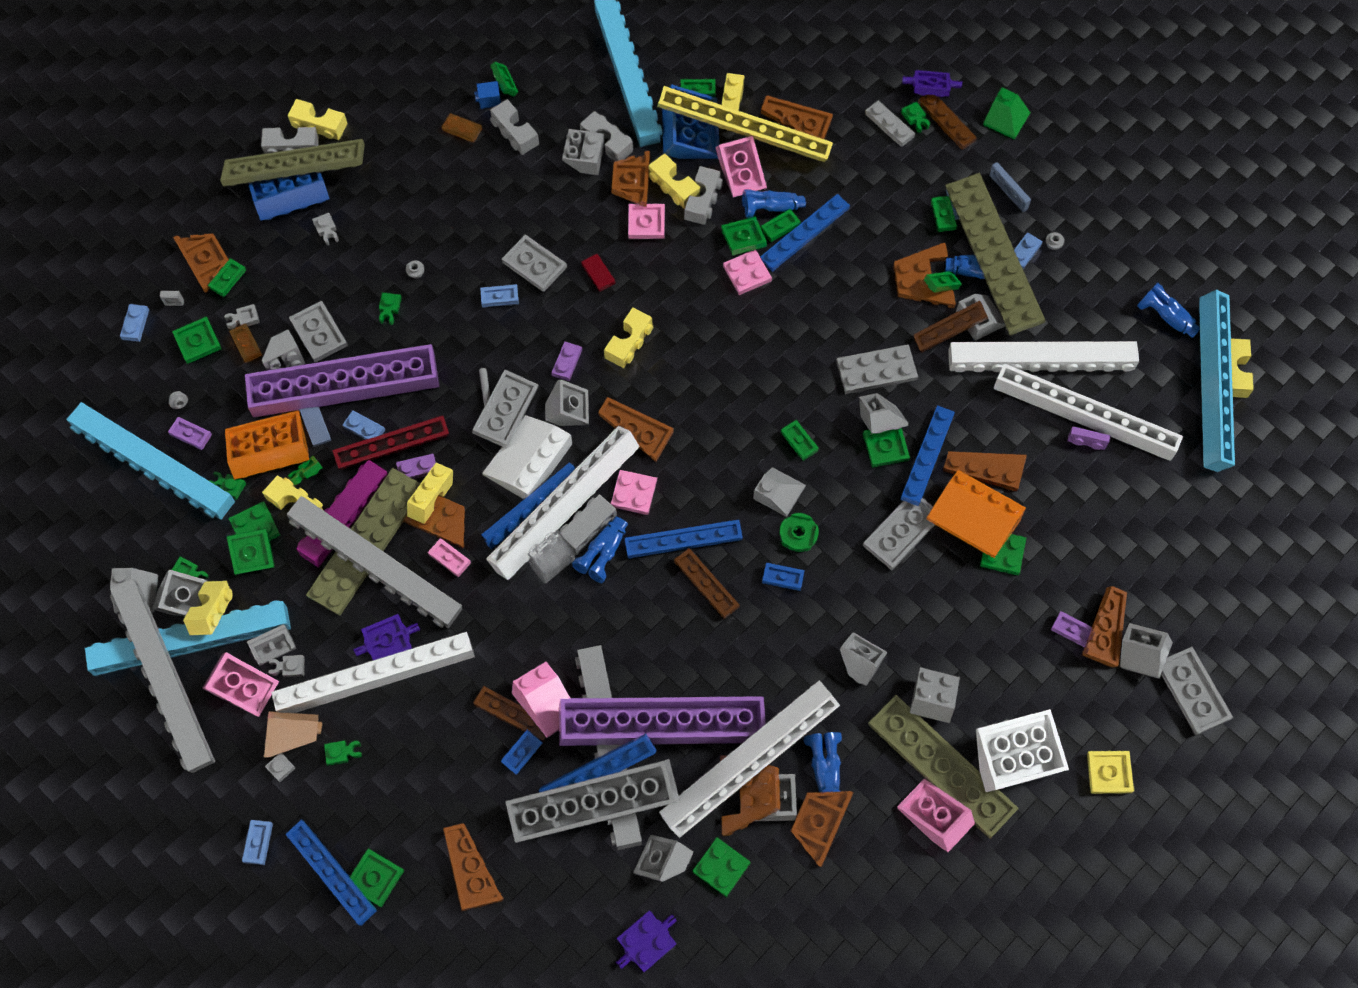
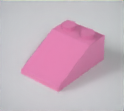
(741, 165)
(240, 684)
(540, 697)
(937, 814)

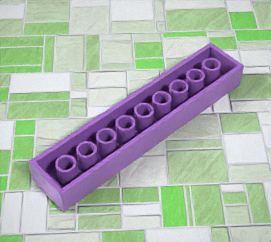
(341, 380)
(662, 719)

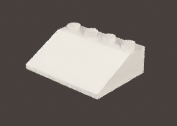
(529, 457)
(1019, 751)

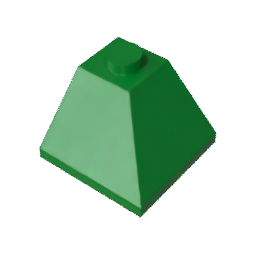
(1007, 114)

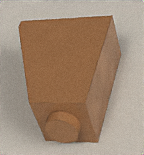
(290, 731)

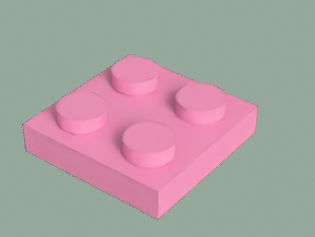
(646, 221)
(747, 272)
(634, 492)

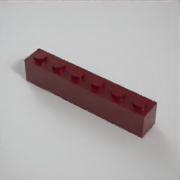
(391, 443)

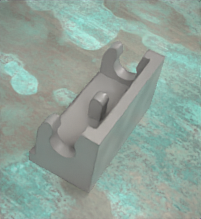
(271, 644)

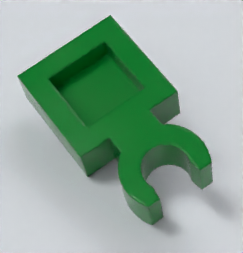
(915, 115)
(389, 305)
(306, 469)
(228, 484)
(189, 568)
(338, 752)

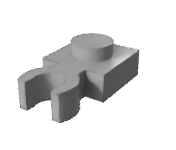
(325, 227)
(245, 315)
(290, 667)

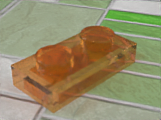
(462, 127)
(245, 343)

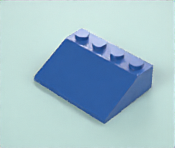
(687, 136)
(287, 194)

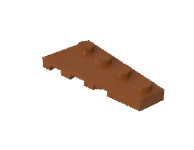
(797, 116)
(648, 432)
(991, 468)
(1106, 633)

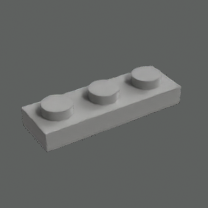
(890, 123)

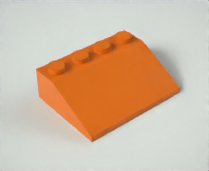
(266, 445)
(976, 513)

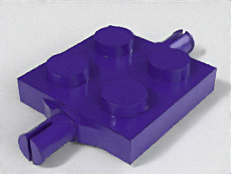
(932, 83)
(386, 638)
(646, 941)

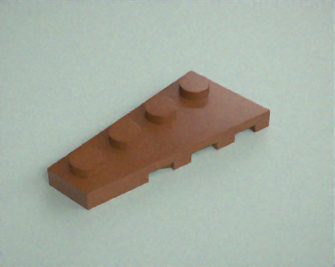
(471, 876)

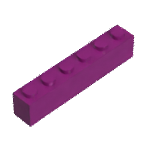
(346, 508)

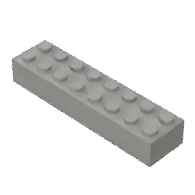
(592, 800)

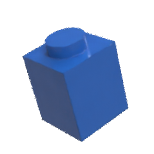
(488, 94)

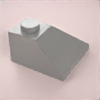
(567, 405)
(778, 491)
(146, 580)
(178, 593)
(861, 658)
(662, 859)

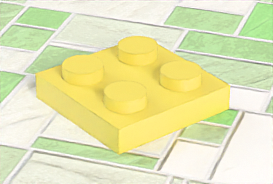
(1110, 772)

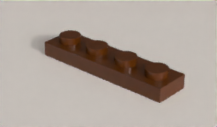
(947, 120)
(950, 326)
(706, 583)
(507, 711)

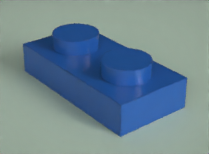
(783, 576)
(521, 751)

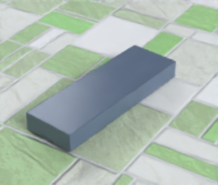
(1010, 187)
(315, 425)

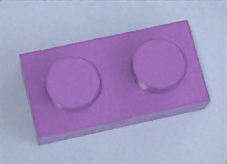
(566, 361)
(189, 433)
(1089, 438)
(416, 467)
(1071, 628)

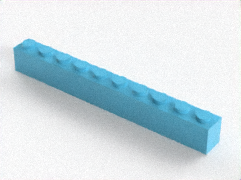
(627, 72)
(1216, 381)
(151, 461)
(231, 628)

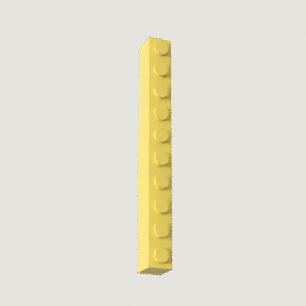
(744, 124)

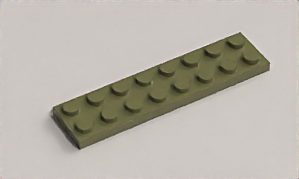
(293, 162)
(375, 524)
(942, 765)

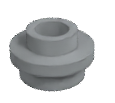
(1054, 245)
(417, 272)
(177, 400)

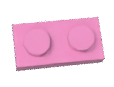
(449, 557)

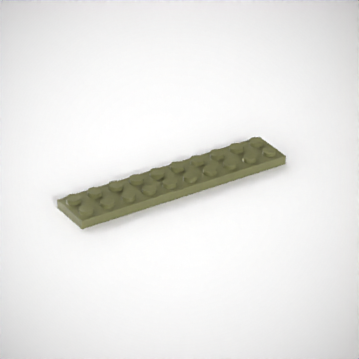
(995, 254)

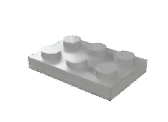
(534, 263)
(318, 331)

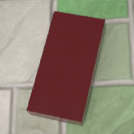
(598, 272)

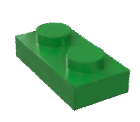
(504, 79)
(703, 86)
(943, 214)
(780, 225)
(227, 277)
(942, 281)
(799, 440)

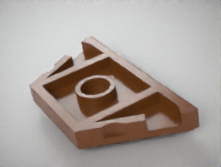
(631, 178)
(203, 256)
(444, 522)
(819, 821)

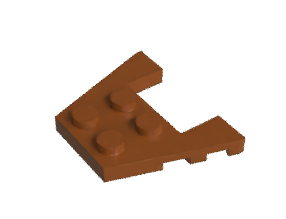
(913, 269)
(757, 800)

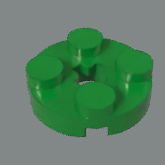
(802, 542)

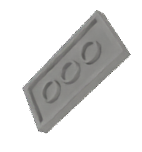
(877, 369)
(505, 409)
(900, 533)
(1194, 691)

